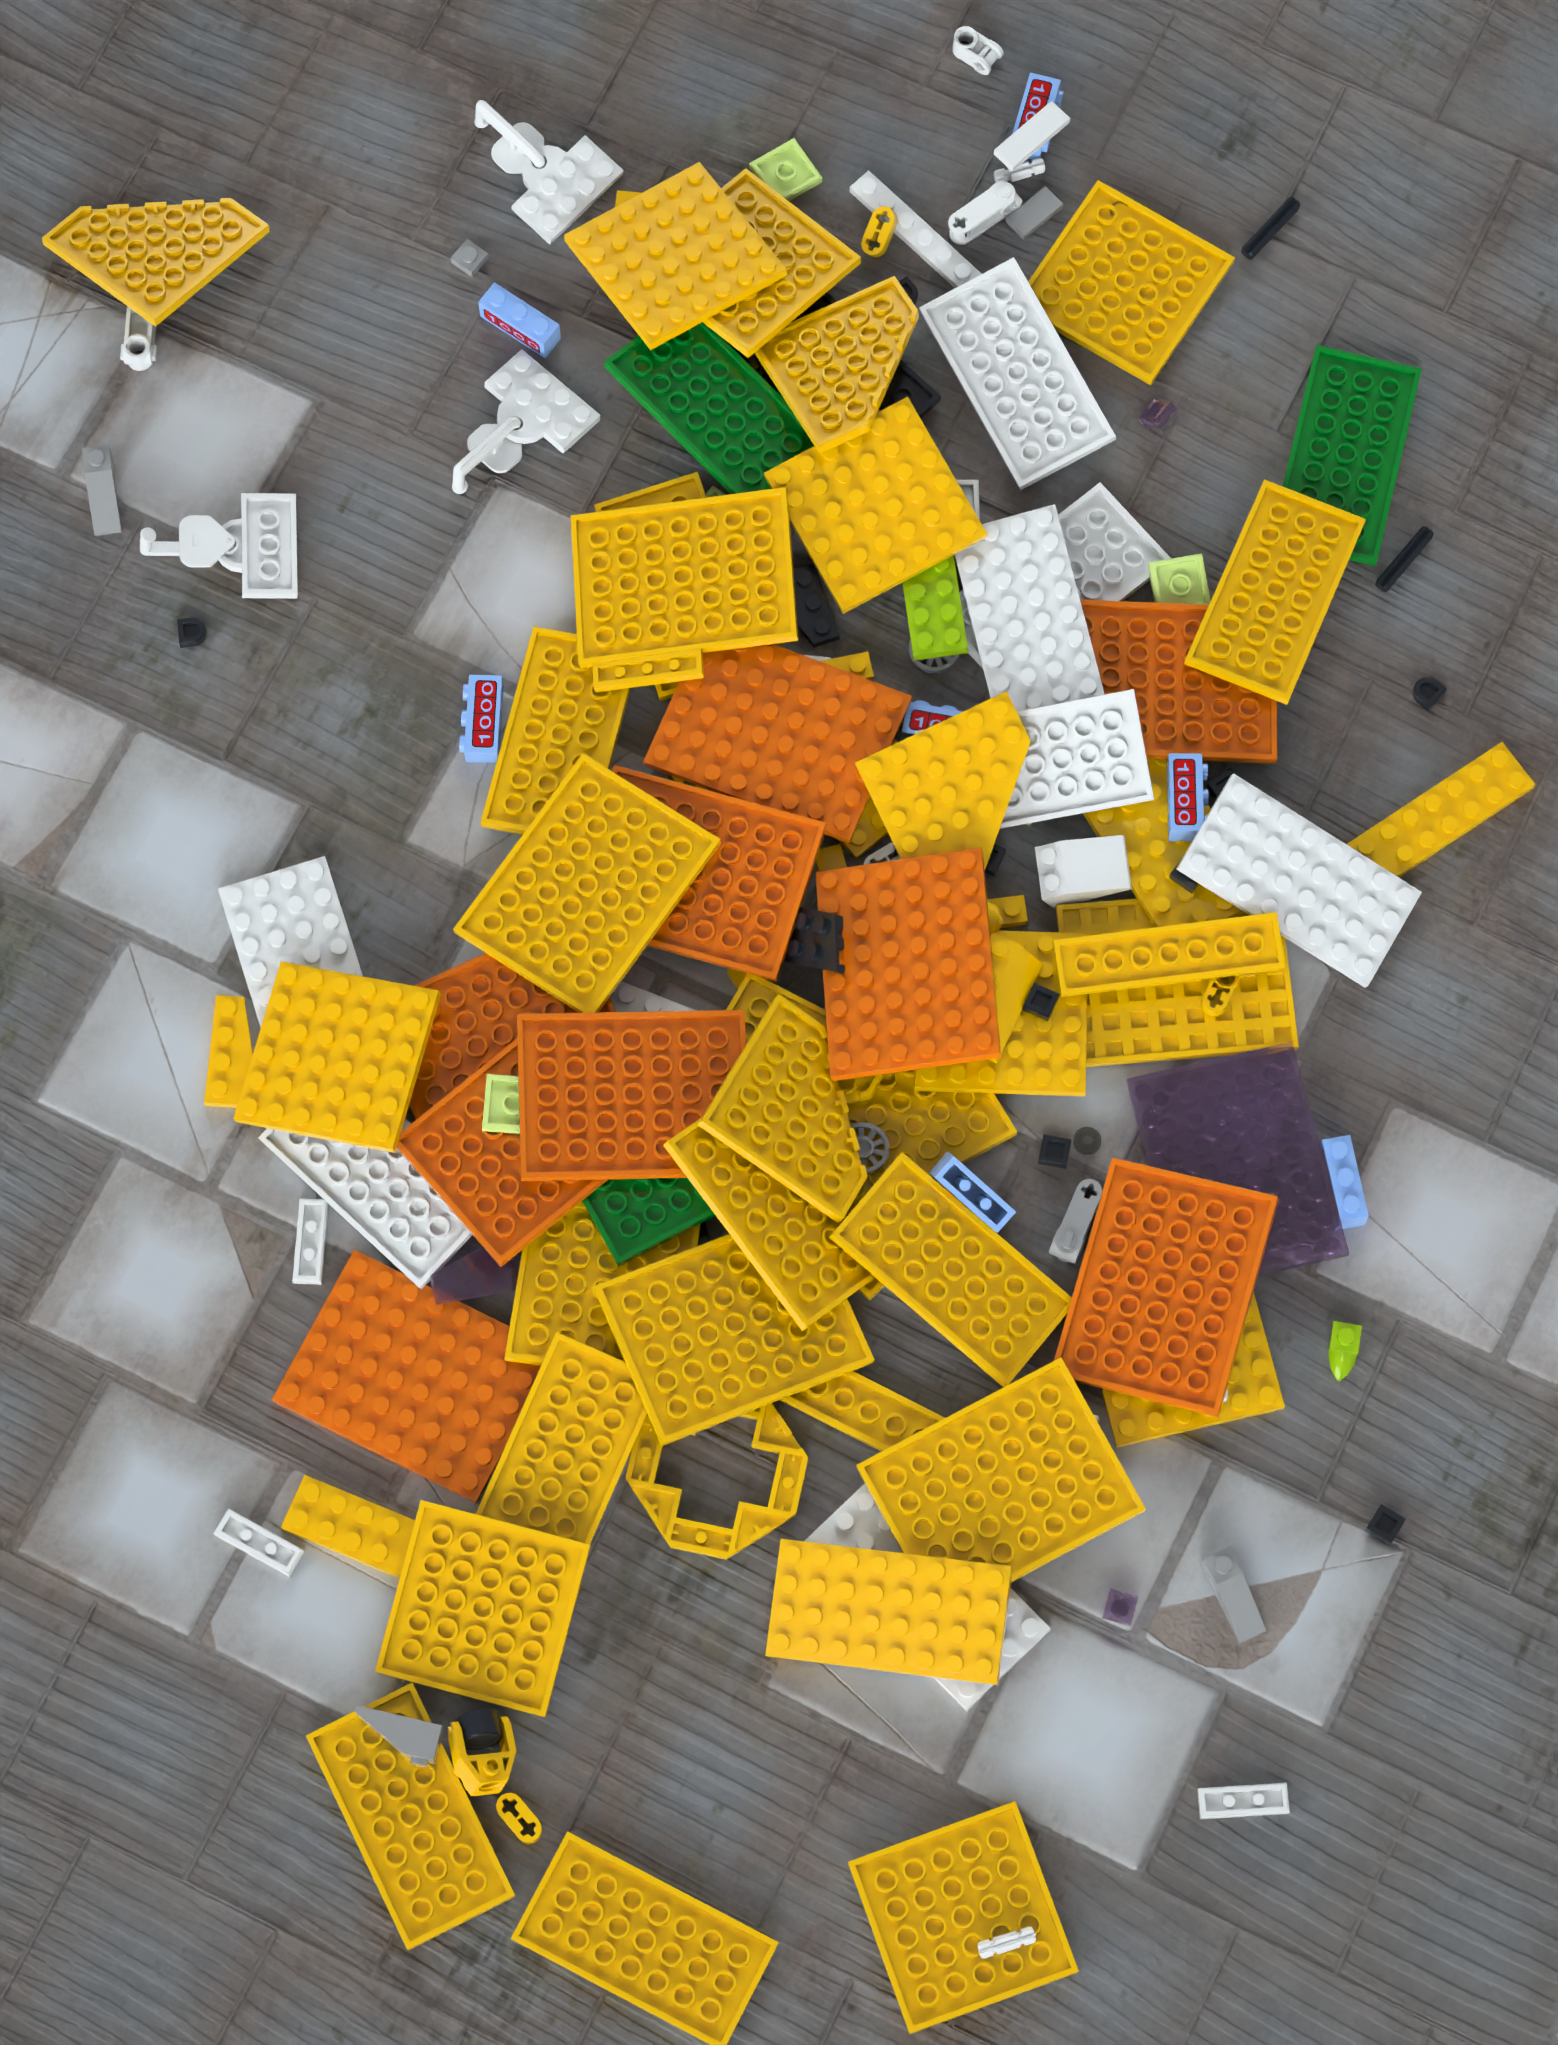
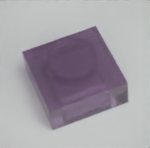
(1157, 413)
(1120, 1607)

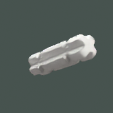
(1023, 171)
(1006, 1942)

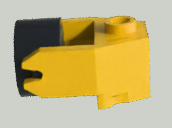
(478, 1730)

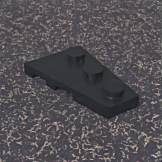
(812, 608)

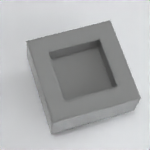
(469, 258)

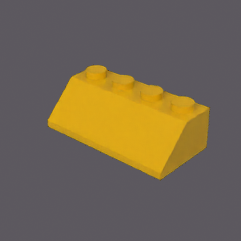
(1014, 976)

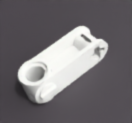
(983, 212)
(138, 337)

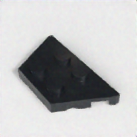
(816, 941)

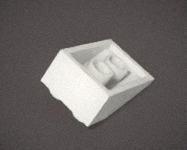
(1082, 869)

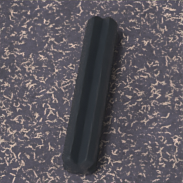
(1270, 228)
(1404, 559)

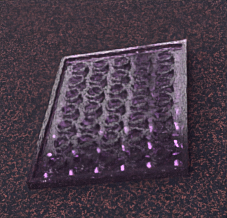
(1250, 1128)

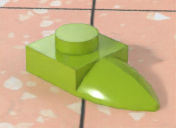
(1343, 1348)

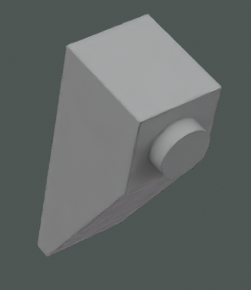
(102, 489)
(1233, 1594)
(410, 1736)

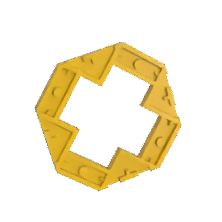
(751, 1520)

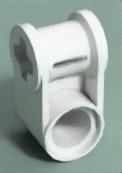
(978, 52)

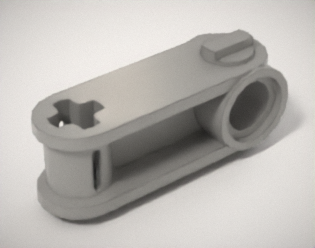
(1076, 1223)

